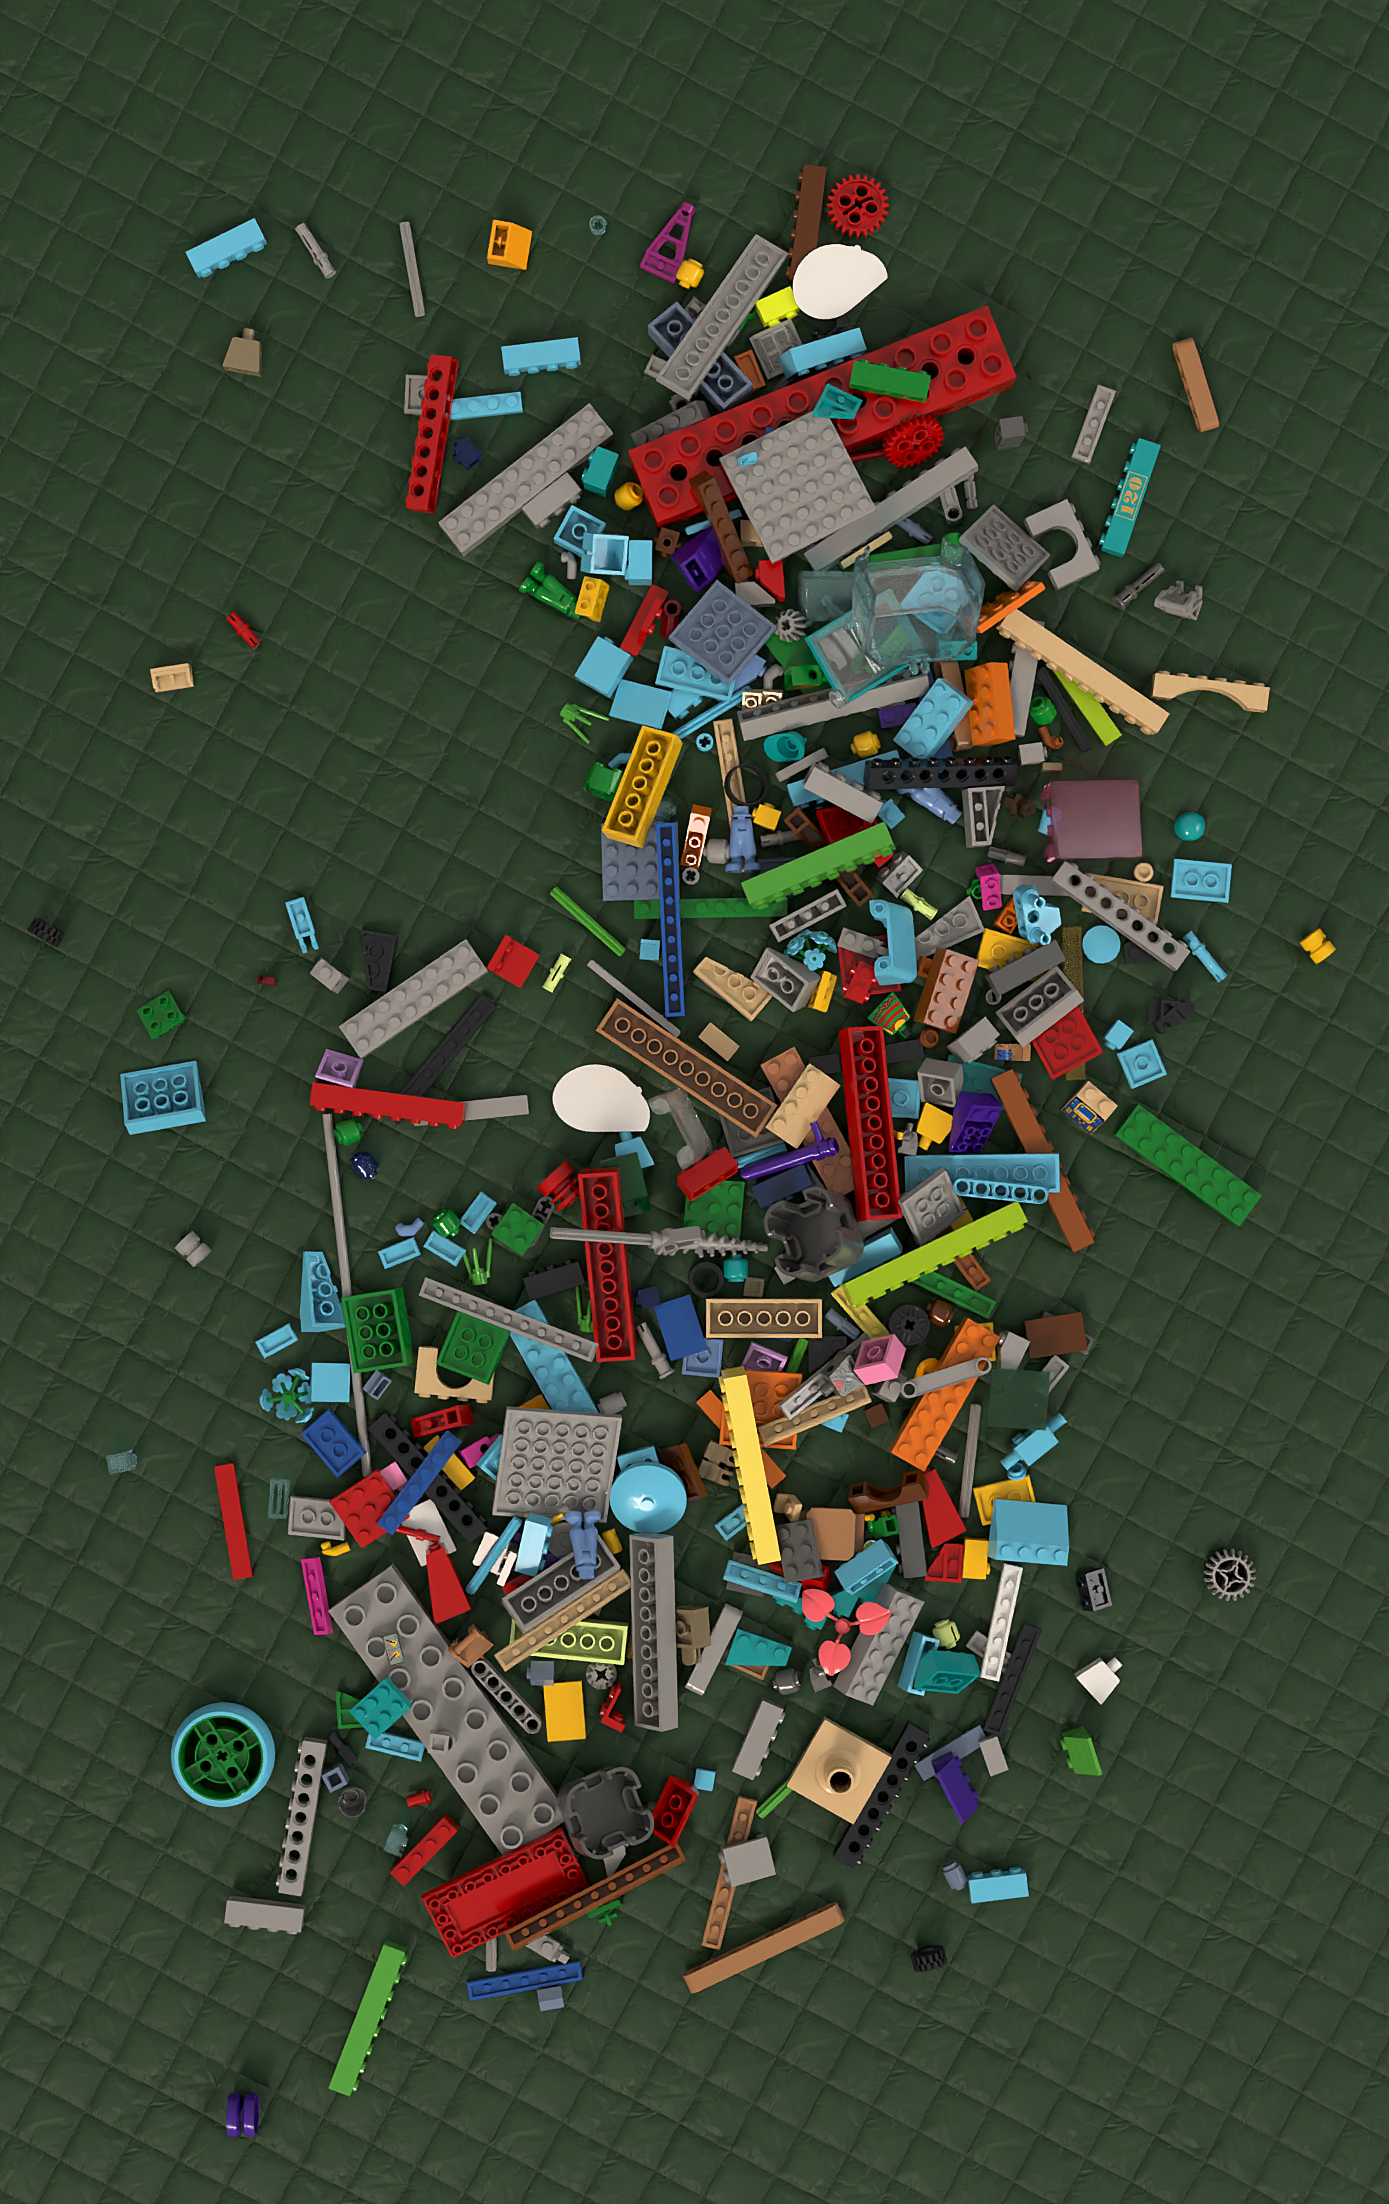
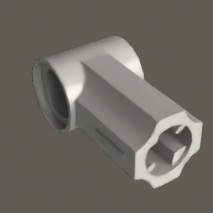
(950, 503)

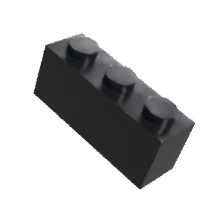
(554, 1279)

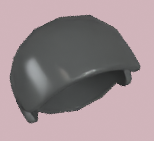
(352, 1801)

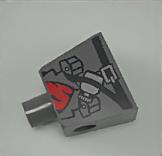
(840, 1376)

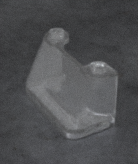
(688, 1122)

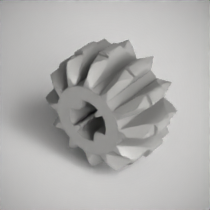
(790, 625)

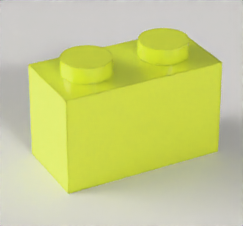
(777, 307)

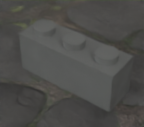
(1010, 432)

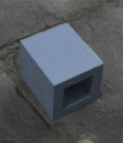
(541, 1673)
(335, 1777)

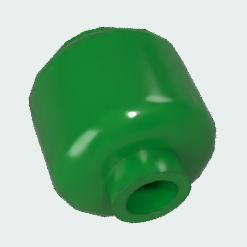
(1042, 710)
(348, 1131)
(446, 1222)

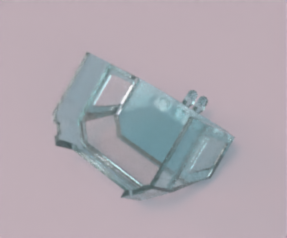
(917, 607)

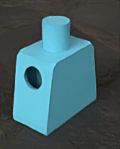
(632, 1145)

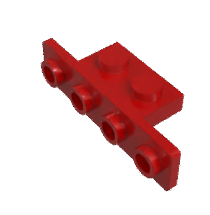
(644, 620)

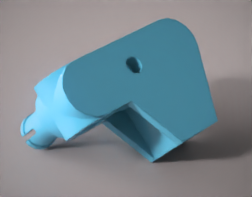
(1034, 916)

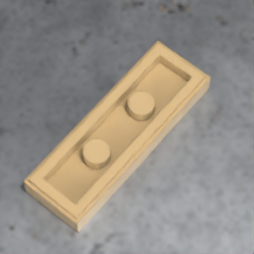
(873, 545)

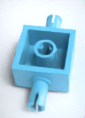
(1033, 1443)

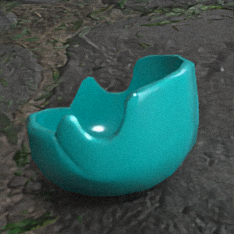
(1189, 826)

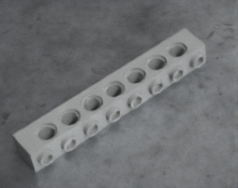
(1093, 904)
(287, 1883)

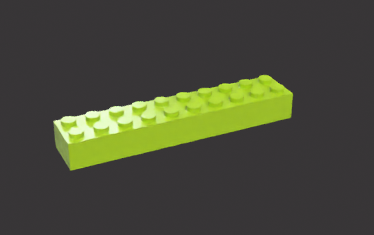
(930, 1255)

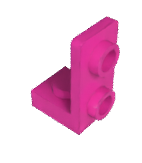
(990, 886)

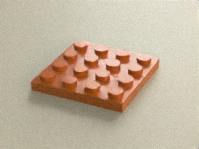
(1007, 603)
(766, 1391)

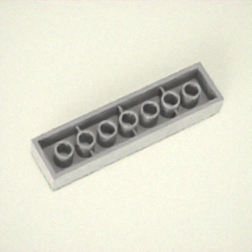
(413, 999)

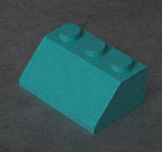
(946, 1671)

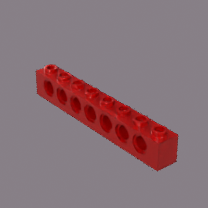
(437, 442)

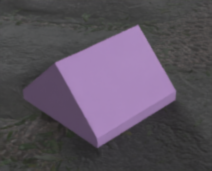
(339, 1068)
(763, 1358)

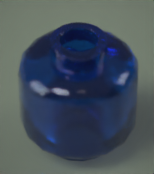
(364, 1165)

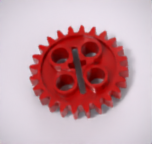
(867, 220)
(913, 441)

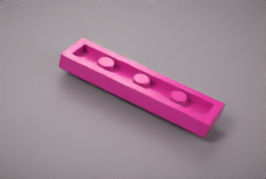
(317, 1595)

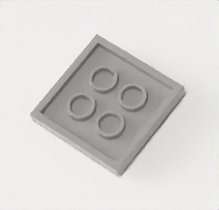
(931, 1207)

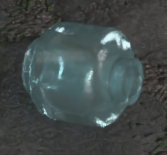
(665, 810)

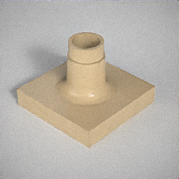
(834, 1751)

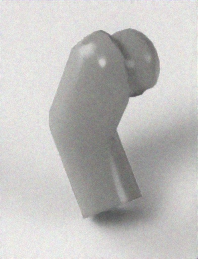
(571, 566)
(770, 674)

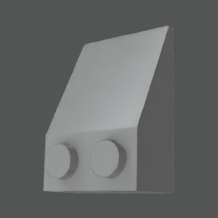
(785, 979)
(1010, 1350)

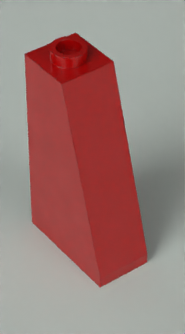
(939, 1512)
(446, 1588)

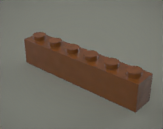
(807, 215)

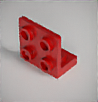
(513, 961)
(612, 1718)

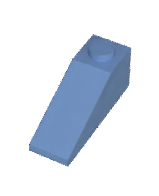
(749, 673)

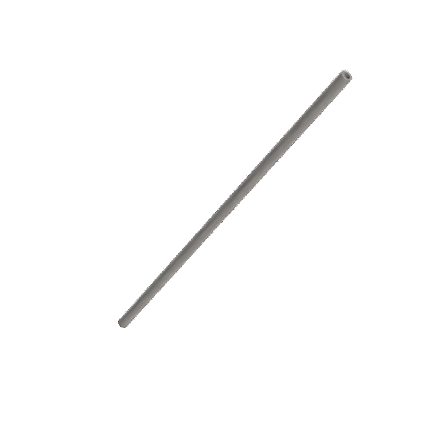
(345, 1282)

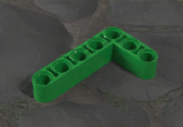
(921, 552)

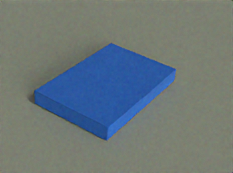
(680, 1327)
(333, 1443)

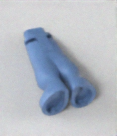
(935, 801)
(742, 842)
(584, 1541)

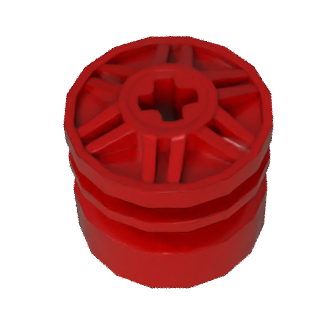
(561, 1185)

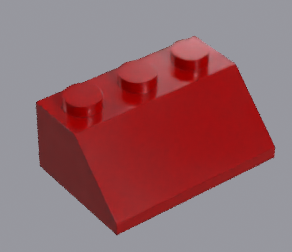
(674, 1809)

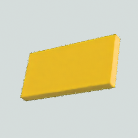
(998, 947)

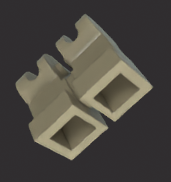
(709, 1467)

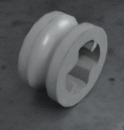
(684, 875)

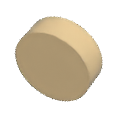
(1143, 872)

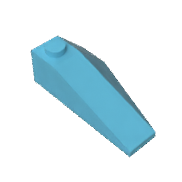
(319, 1301)

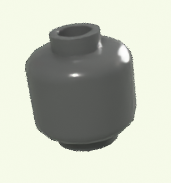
(787, 1681)

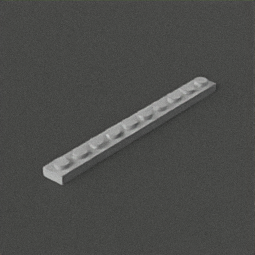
(509, 1319)

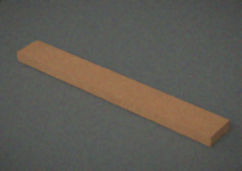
(723, 1891)

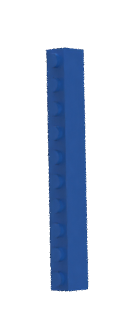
(670, 919)

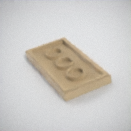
(1141, 895)

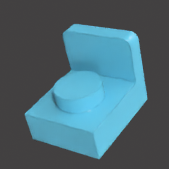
(890, 814)

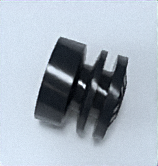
(913, 1313)

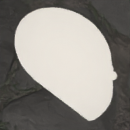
(836, 280)
(600, 1100)

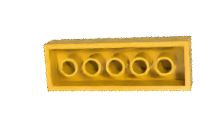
(642, 786)

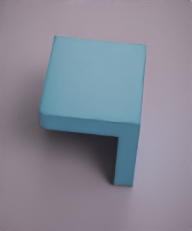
(649, 949)

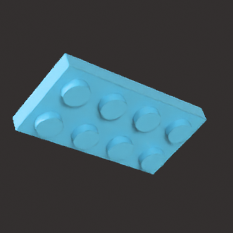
(684, 673)

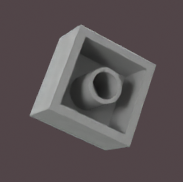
(974, 1041)

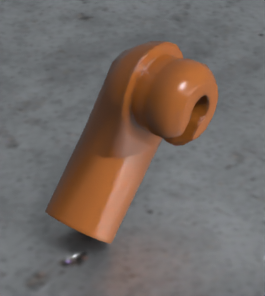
(1048, 740)

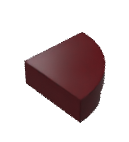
(267, 980)

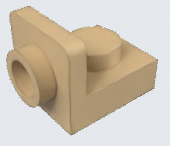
(788, 1505)

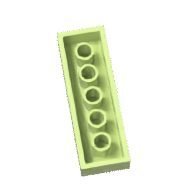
(586, 1641)

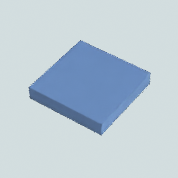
(706, 1362)

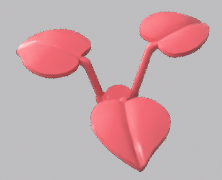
(836, 1656)

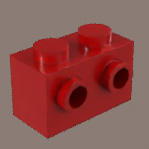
(858, 987)

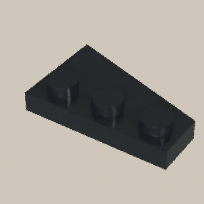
(379, 958)

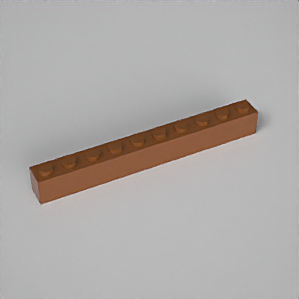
(1033, 1141)
(594, 1896)

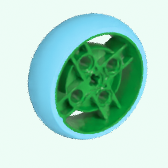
(205, 1750)

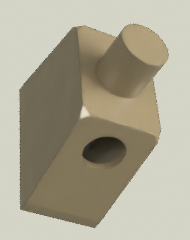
(244, 355)

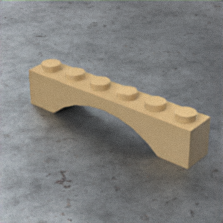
(1249, 697)

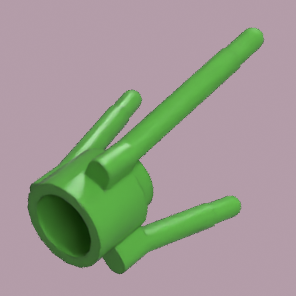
(571, 713)
(478, 1275)
(586, 1322)

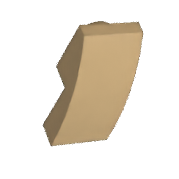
(760, 697)

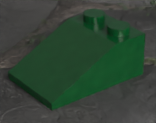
(633, 1186)

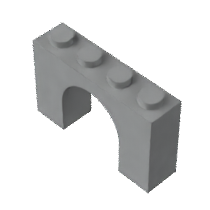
(1062, 517)

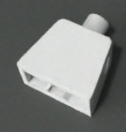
(1099, 1678)

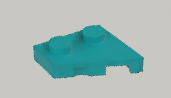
(836, 404)

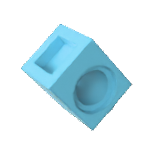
(1117, 1035)

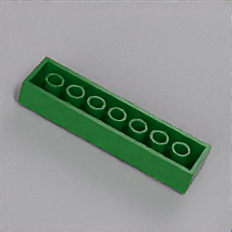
(1187, 1165)

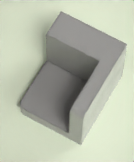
(438, 1743)

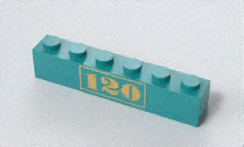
(1130, 497)

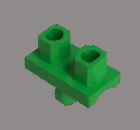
(613, 1904)

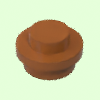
(929, 1038)

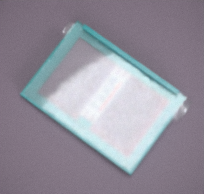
(844, 663)

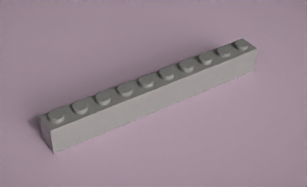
(892, 510)
(817, 706)

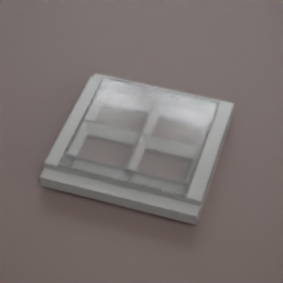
(772, 344)

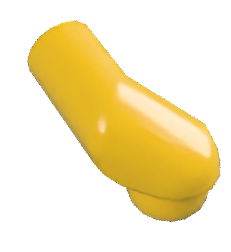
(334, 1551)

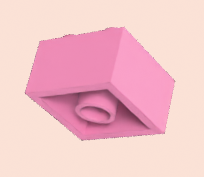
(879, 1359)

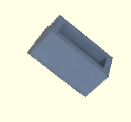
(377, 1384)
(550, 1998)

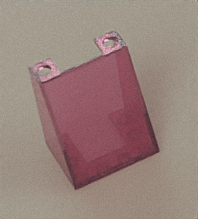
(1092, 820)

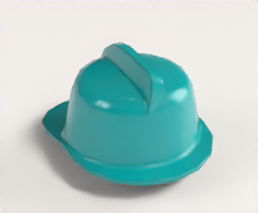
(785, 746)

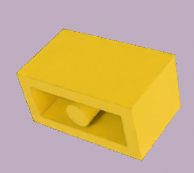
(975, 1558)

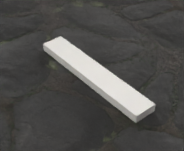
(1001, 1622)

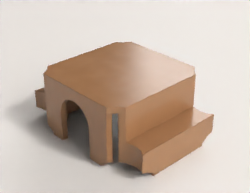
(837, 1531)

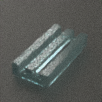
(279, 1495)

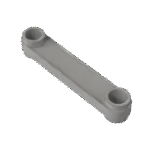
(946, 1377)

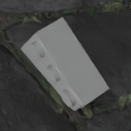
(980, 814)

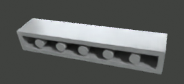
(1021, 685)

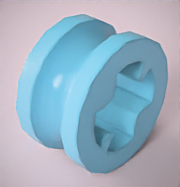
(701, 737)

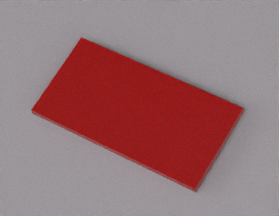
(505, 1892)

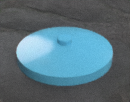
(648, 1497)

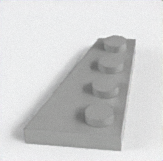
(950, 929)

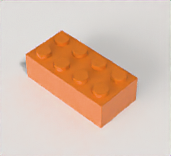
(992, 707)

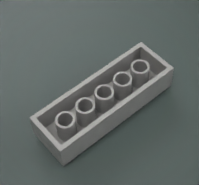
(556, 1589)
(875, 1654)

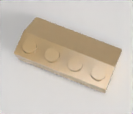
(802, 1105)

